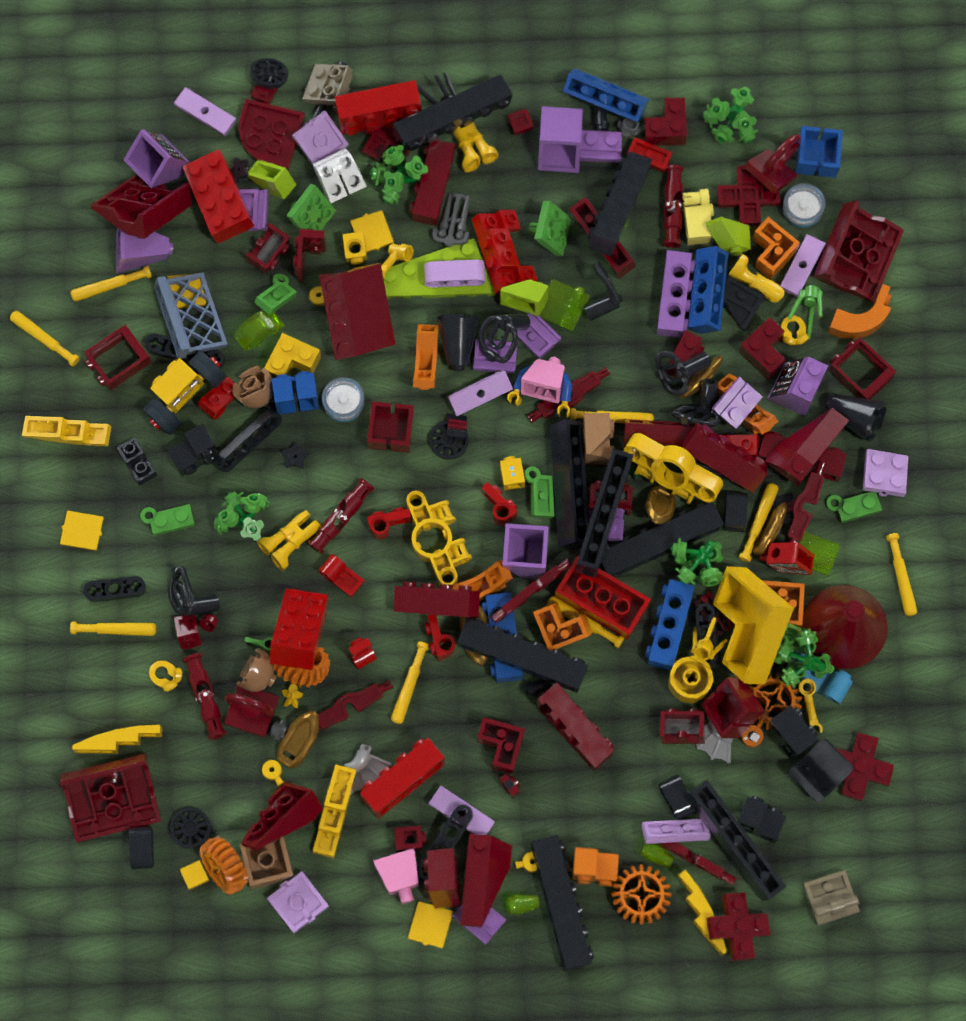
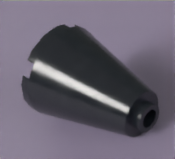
(457, 338)
(862, 413)

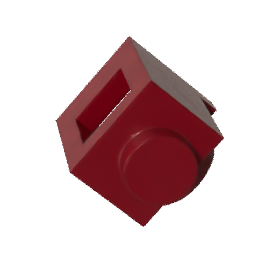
(403, 833)

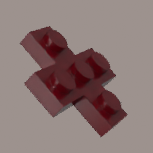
(379, 142)
(747, 196)
(865, 767)
(738, 926)

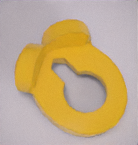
(801, 333)
(167, 685)

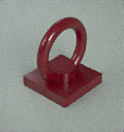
(771, 167)
(251, 711)

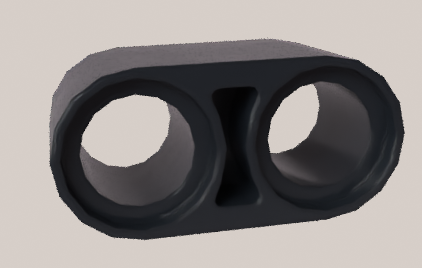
(735, 512)
(673, 793)
(141, 848)

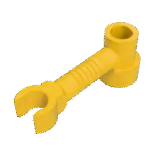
(397, 252)
(809, 701)

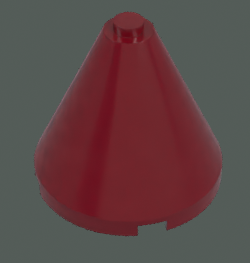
(847, 625)

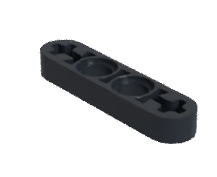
(158, 350)
(269, 419)
(443, 840)

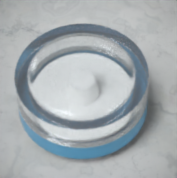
(803, 205)
(343, 399)

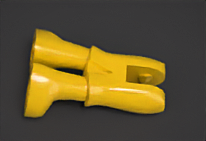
(467, 138)
(765, 286)
(292, 535)

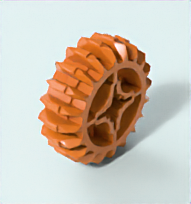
(304, 676)
(781, 705)
(223, 865)
(641, 875)

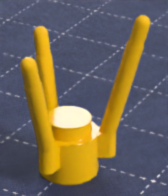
(704, 648)

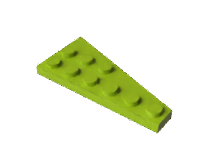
(408, 277)

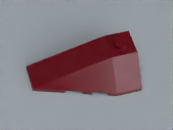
(804, 448)
(287, 811)
(485, 871)

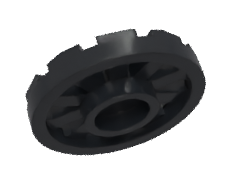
(269, 73)
(447, 442)
(190, 828)

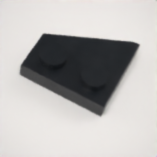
(741, 301)

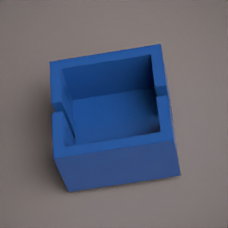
(819, 155)
(284, 390)

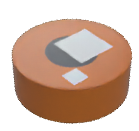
(752, 736)

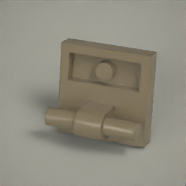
(327, 83)
(831, 897)

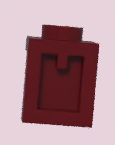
(187, 631)

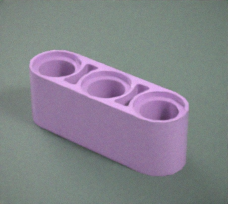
(454, 273)

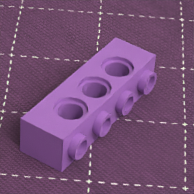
(667, 324)

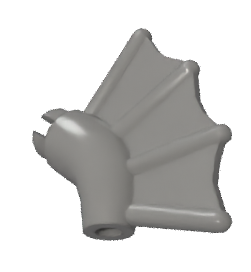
(715, 745)
(367, 767)

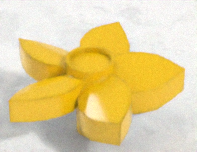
(292, 695)

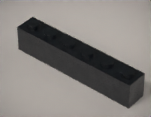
(452, 113)
(619, 203)
(569, 483)
(604, 513)
(657, 542)
(522, 655)
(735, 840)
(560, 903)

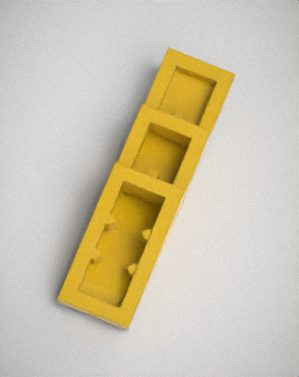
(66, 431)
(109, 741)
(334, 811)
(701, 907)

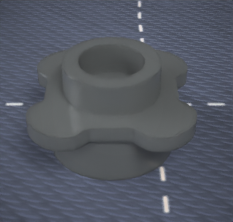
(628, 127)
(279, 730)

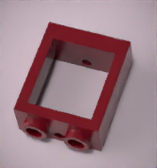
(107, 343)
(873, 357)

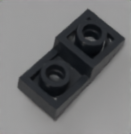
(137, 461)

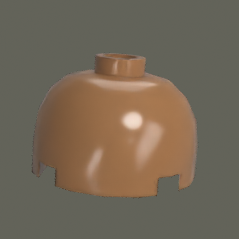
(254, 388)
(257, 672)

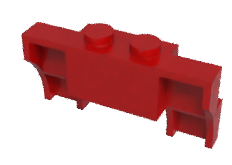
(498, 249)

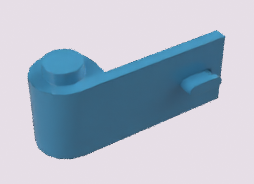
(831, 686)

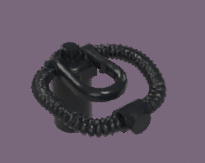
(606, 304)
(507, 323)
(684, 370)
(706, 402)
(190, 606)

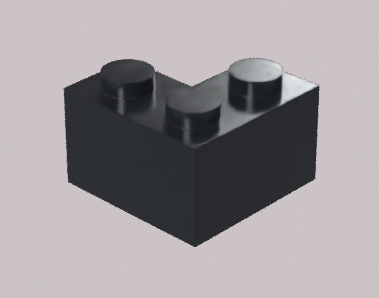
(194, 451)
(793, 732)
(761, 821)

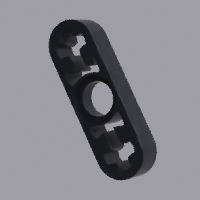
(108, 582)
(699, 618)

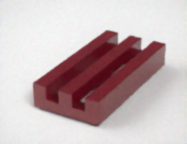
(703, 599)

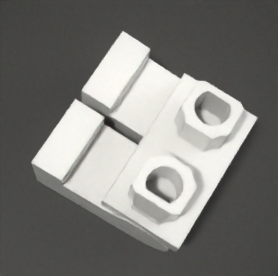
(338, 165)

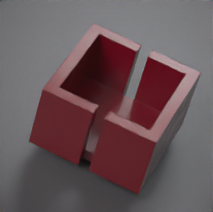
(390, 429)
(732, 711)

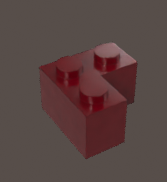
(670, 128)
(759, 348)
(506, 740)
(442, 879)

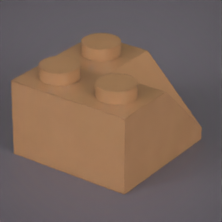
(597, 432)
(267, 864)

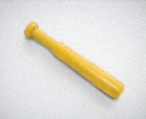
(108, 284)
(40, 335)
(619, 417)
(761, 515)
(902, 577)
(570, 612)
(139, 629)
(408, 687)

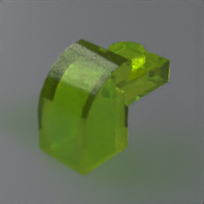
(257, 328)

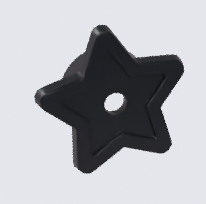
(240, 169)
(291, 461)

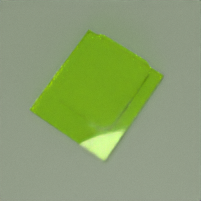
(824, 552)

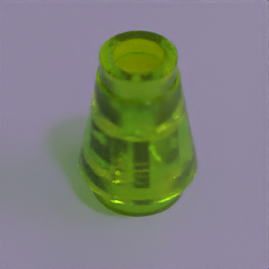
(657, 854)
(521, 903)

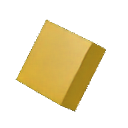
(194, 875)

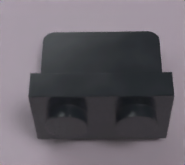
(821, 770)

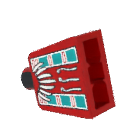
(789, 558)

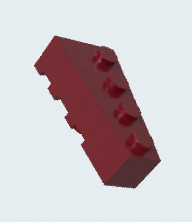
(575, 727)

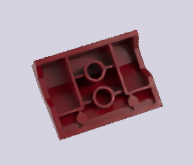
(142, 209)
(858, 252)
(357, 311)
(110, 797)

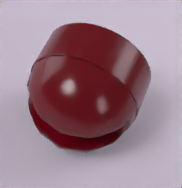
(206, 620)

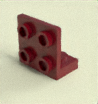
(311, 241)

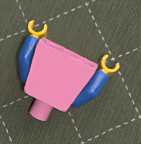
(544, 381)

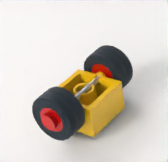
(178, 387)

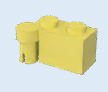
(696, 214)

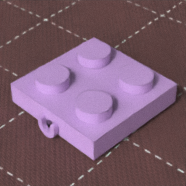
(320, 138)
(885, 473)
(297, 902)

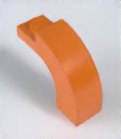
(861, 325)
(426, 356)
(758, 419)
(489, 581)

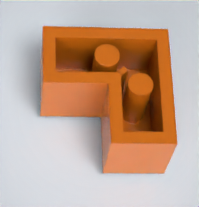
(778, 247)
(794, 595)
(558, 631)
(594, 867)

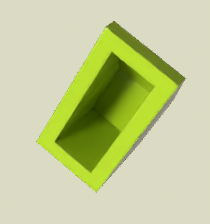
(273, 178)
(730, 235)
(525, 296)

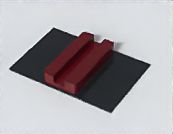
(457, 425)
(789, 500)

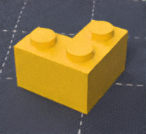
(292, 353)

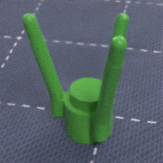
(811, 296)

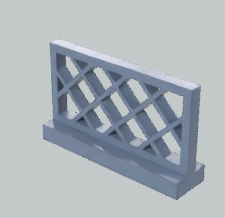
(174, 321)

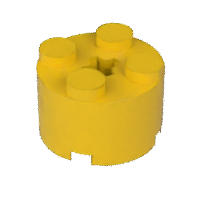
(693, 691)

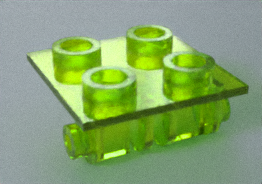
(564, 304)

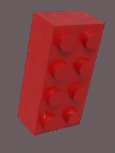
(377, 107)
(218, 196)
(604, 600)
(298, 629)
(402, 778)

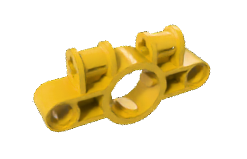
(695, 480)
(428, 517)

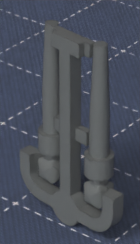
(461, 238)

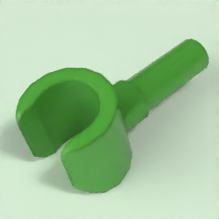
(259, 642)

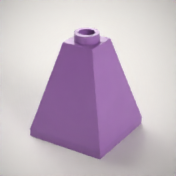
(137, 252)

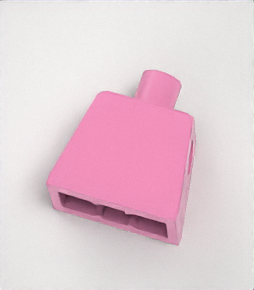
(399, 874)

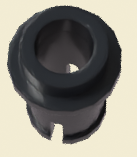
(601, 122)
(536, 687)

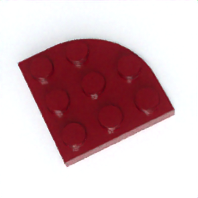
(268, 132)

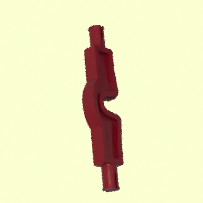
(579, 389)
(809, 495)
(526, 593)
(359, 701)
(699, 862)

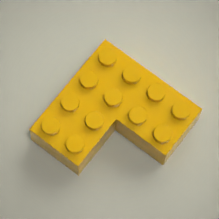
(759, 620)

